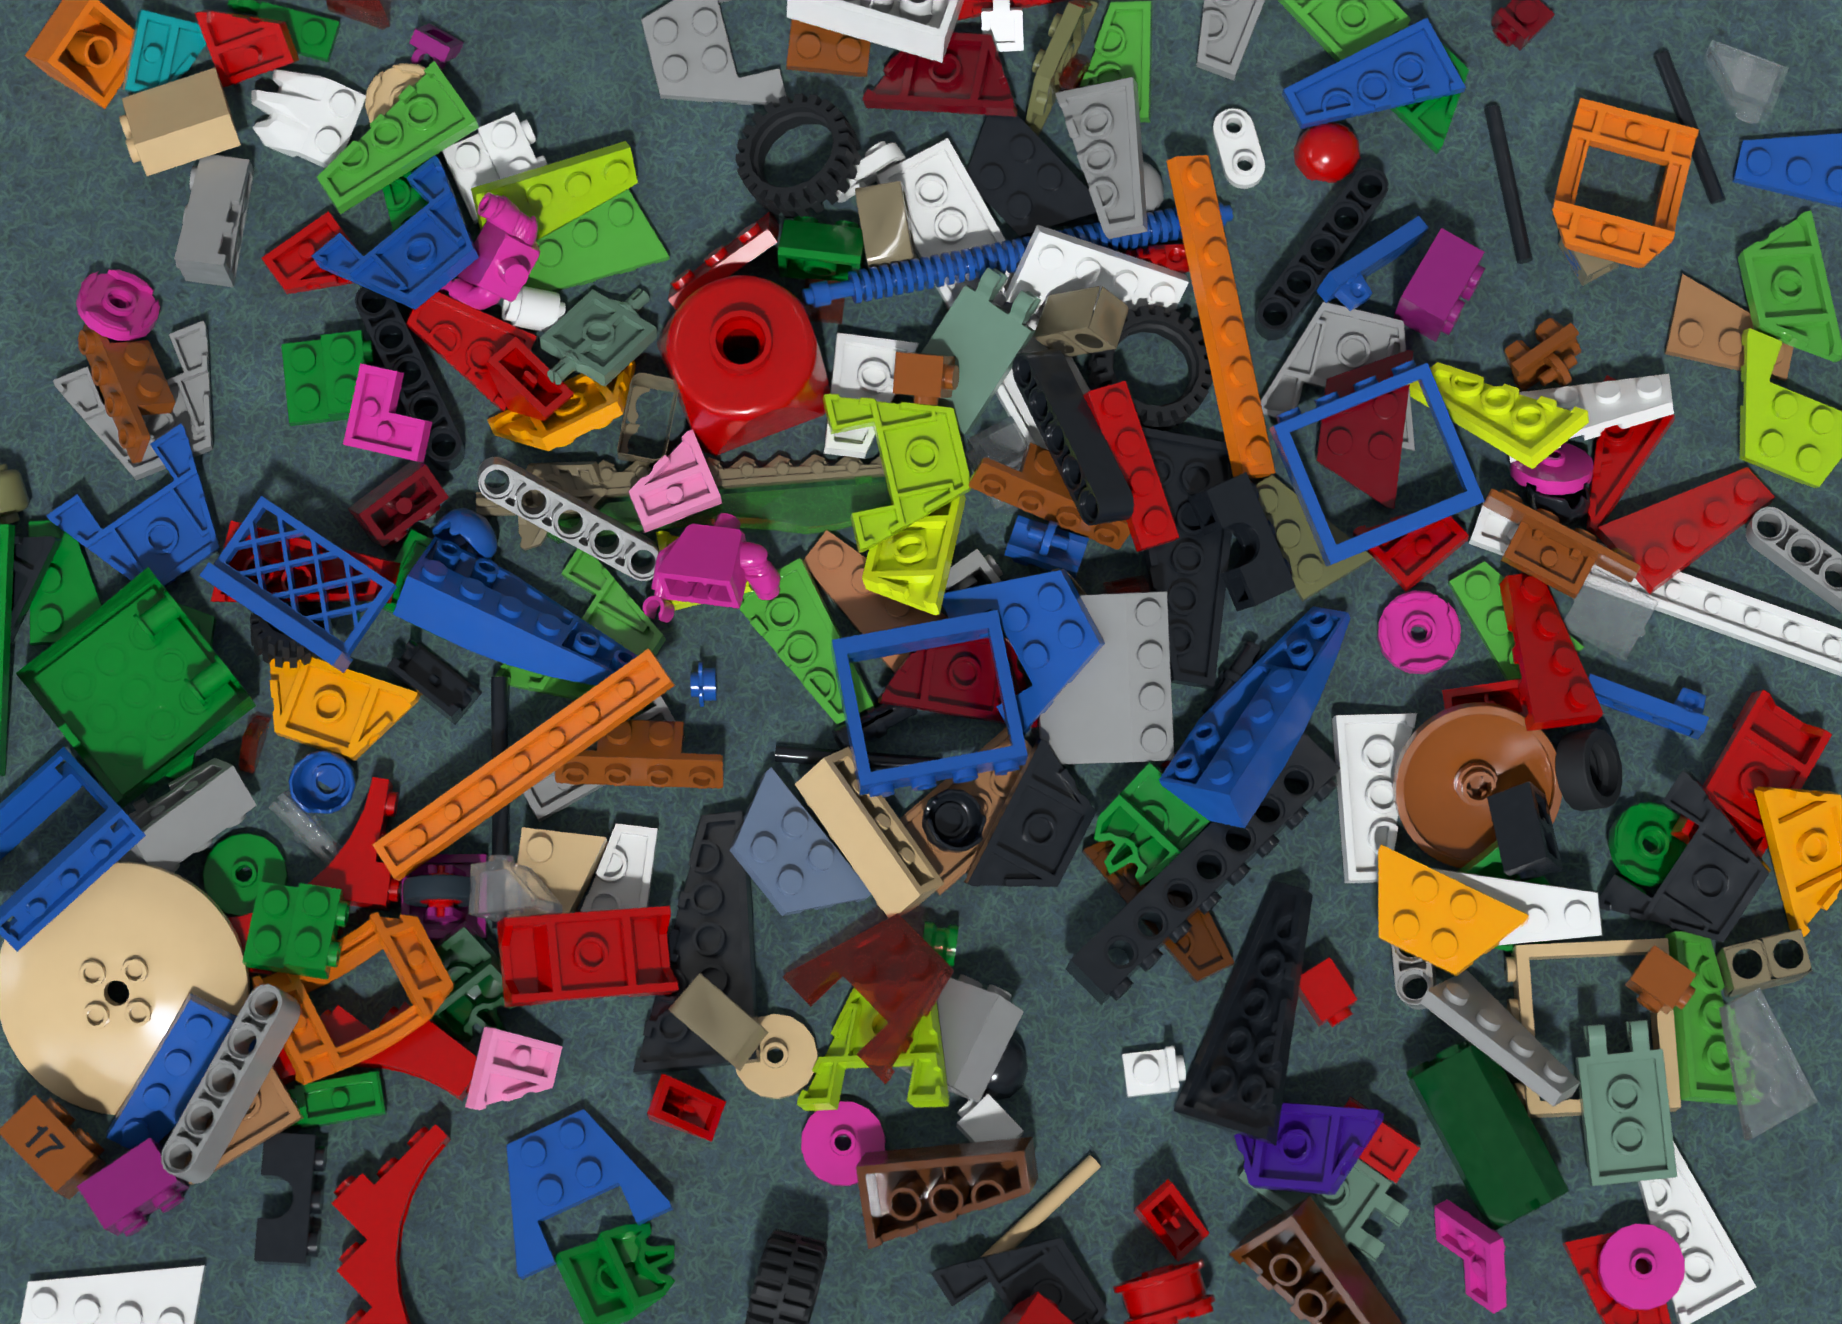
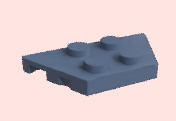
(792, 854)

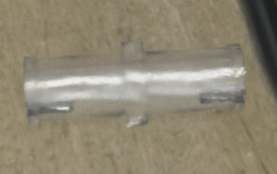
(306, 828)

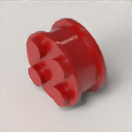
(1166, 1294)

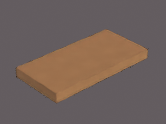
(990, 793)

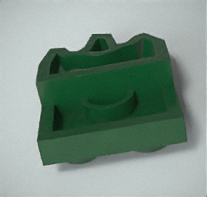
(476, 983)

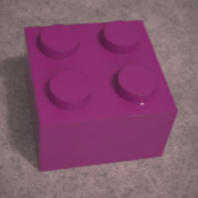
(1435, 291)
(132, 1189)

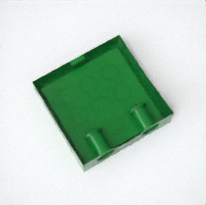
(135, 689)

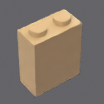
(178, 122)

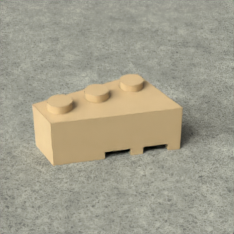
(562, 862)

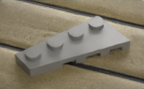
(1226, 34)
(1109, 148)
(1497, 1033)

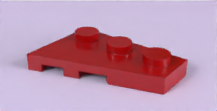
(727, 259)
(465, 339)

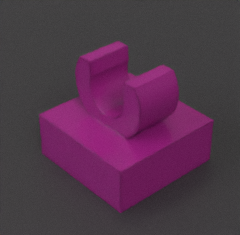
(436, 43)

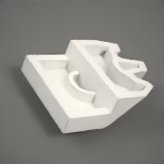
(307, 116)

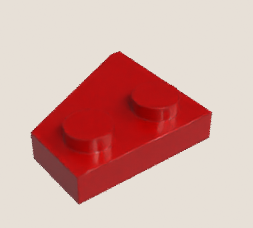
(245, 44)
(293, 261)
(1418, 552)

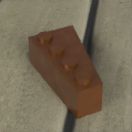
(938, 1183)
(1312, 1269)

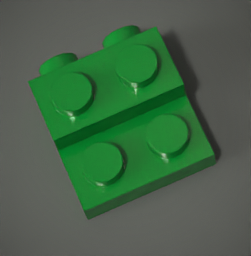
(324, 376)
(296, 929)

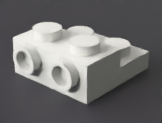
(491, 155)

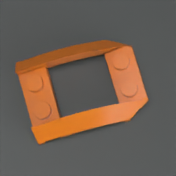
(1632, 136)
(414, 964)

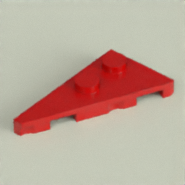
(1618, 461)

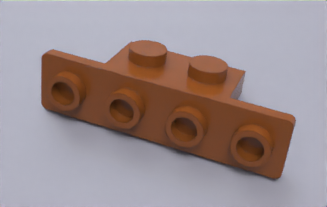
(130, 385)
(1042, 492)
(1554, 551)
(643, 756)

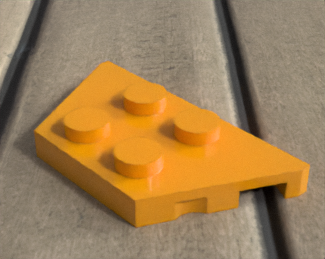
(588, 409)
(335, 708)
(1804, 847)
(1438, 915)

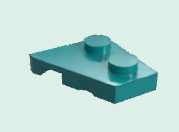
(160, 50)

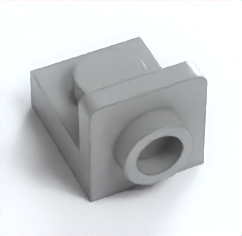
(963, 572)

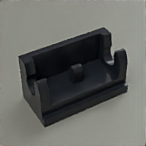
(434, 681)
(1524, 832)

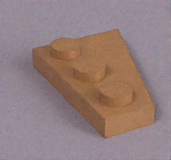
(1711, 330)
(267, 1116)

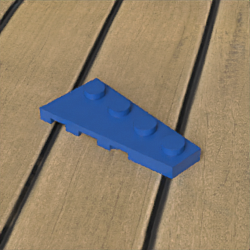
(1381, 77)

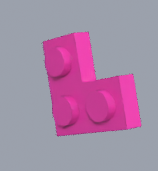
(374, 419)
(1481, 1251)

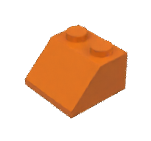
(84, 49)

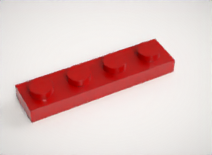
(1118, 421)

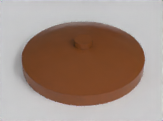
(1456, 765)

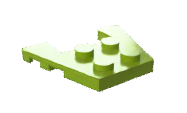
(1783, 427)
(918, 456)
(852, 1031)

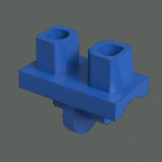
(1045, 546)

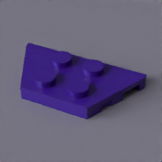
(1312, 1148)

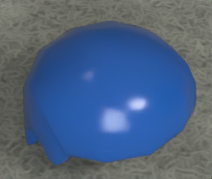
(467, 526)
(329, 769)

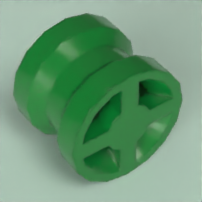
(942, 940)

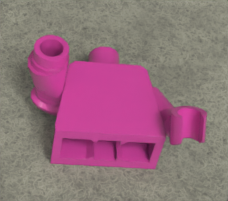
(505, 253)
(710, 569)

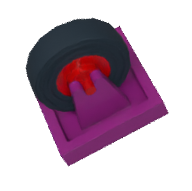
(440, 894)

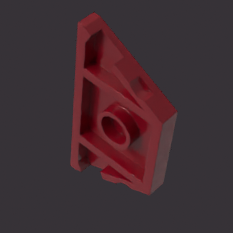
(964, 83)
(1367, 439)
(953, 681)

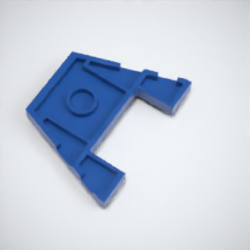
(417, 255)
(164, 532)
(1045, 627)
(563, 1169)

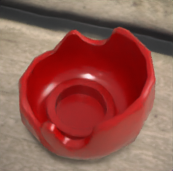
(1327, 152)

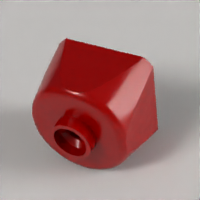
(748, 401)

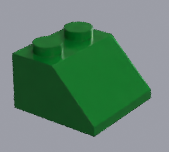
(820, 249)

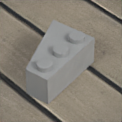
(214, 220)
(189, 815)

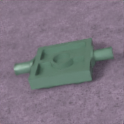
(598, 337)

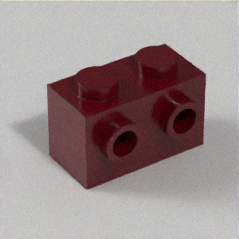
(399, 503)

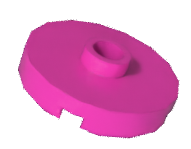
(117, 305)
(1557, 474)
(1424, 611)
(825, 1127)
(1622, 1279)

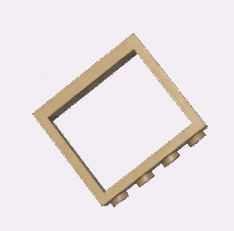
(1522, 1009)

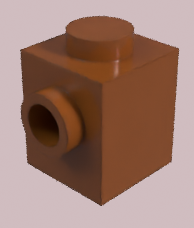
(925, 376)
(1661, 982)

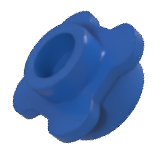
(704, 684)

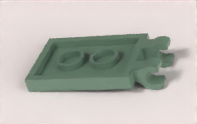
(983, 344)
(1625, 1109)
(1349, 1207)

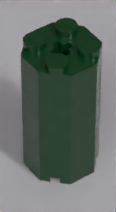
(1486, 1134)

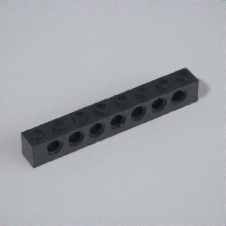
(1092, 963)

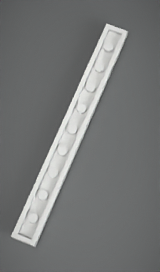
(1711, 607)

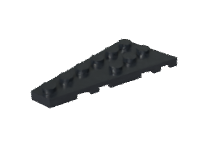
(1194, 562)
(1247, 1048)

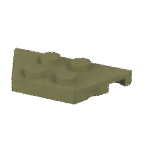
(1067, 35)

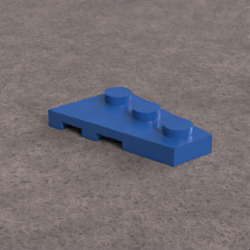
(1794, 166)

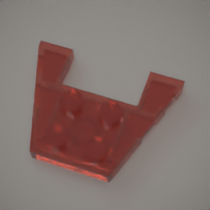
(892, 972)

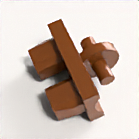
(1547, 360)

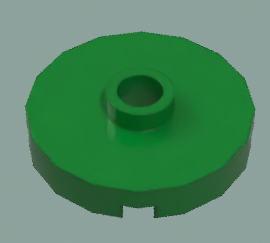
(1626, 837)
(229, 858)

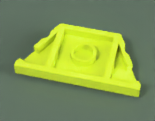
(917, 560)

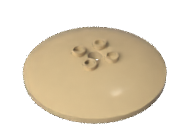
(130, 928)

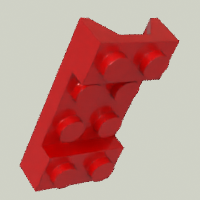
(1763, 751)
(585, 955)

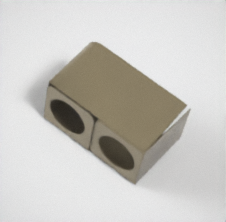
(885, 224)
(1072, 329)
(644, 383)
(1769, 965)
(719, 1021)

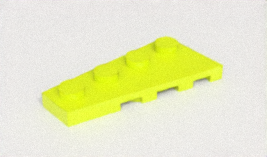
(1503, 417)

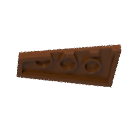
(1200, 950)

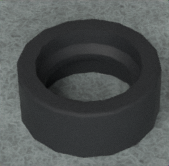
(1588, 769)

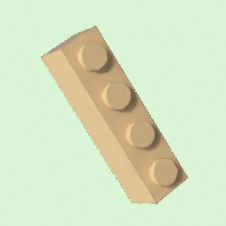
(869, 836)

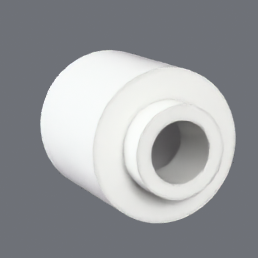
(534, 309)

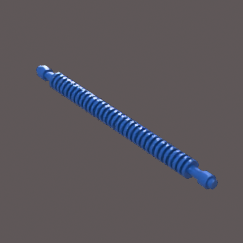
(968, 264)

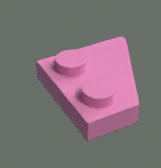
(675, 487)
(511, 1067)

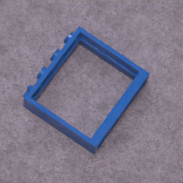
(1333, 404)
(915, 638)
(77, 864)

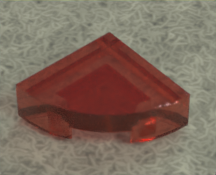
(1072, 76)
(253, 743)

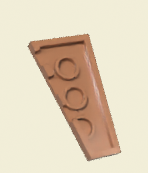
(840, 573)

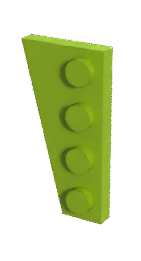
(565, 188)

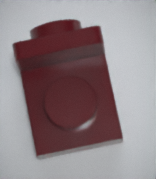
(1520, 22)

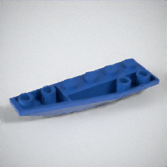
(503, 617)
(1257, 723)

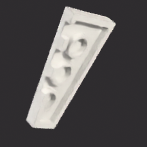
(1552, 910)

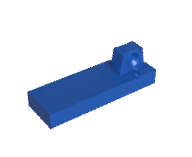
(1348, 280)
(1682, 716)

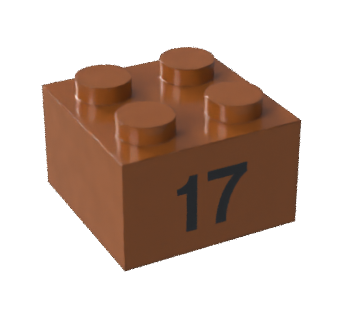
(51, 1146)

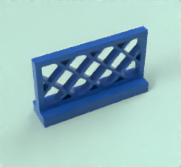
(279, 614)

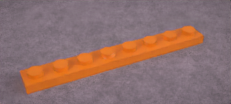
(1220, 316)
(523, 765)

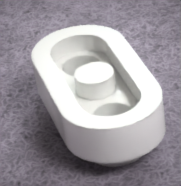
(1238, 147)
(878, 159)

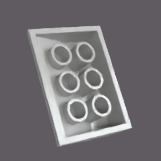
(1123, 696)

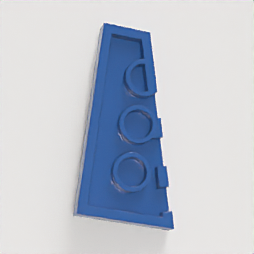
(172, 1073)

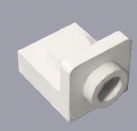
(1153, 1072)

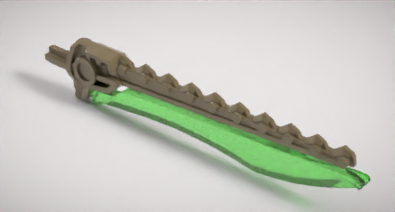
(785, 510)

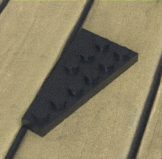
(708, 938)

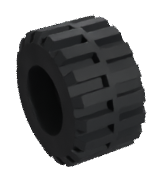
(787, 1279)

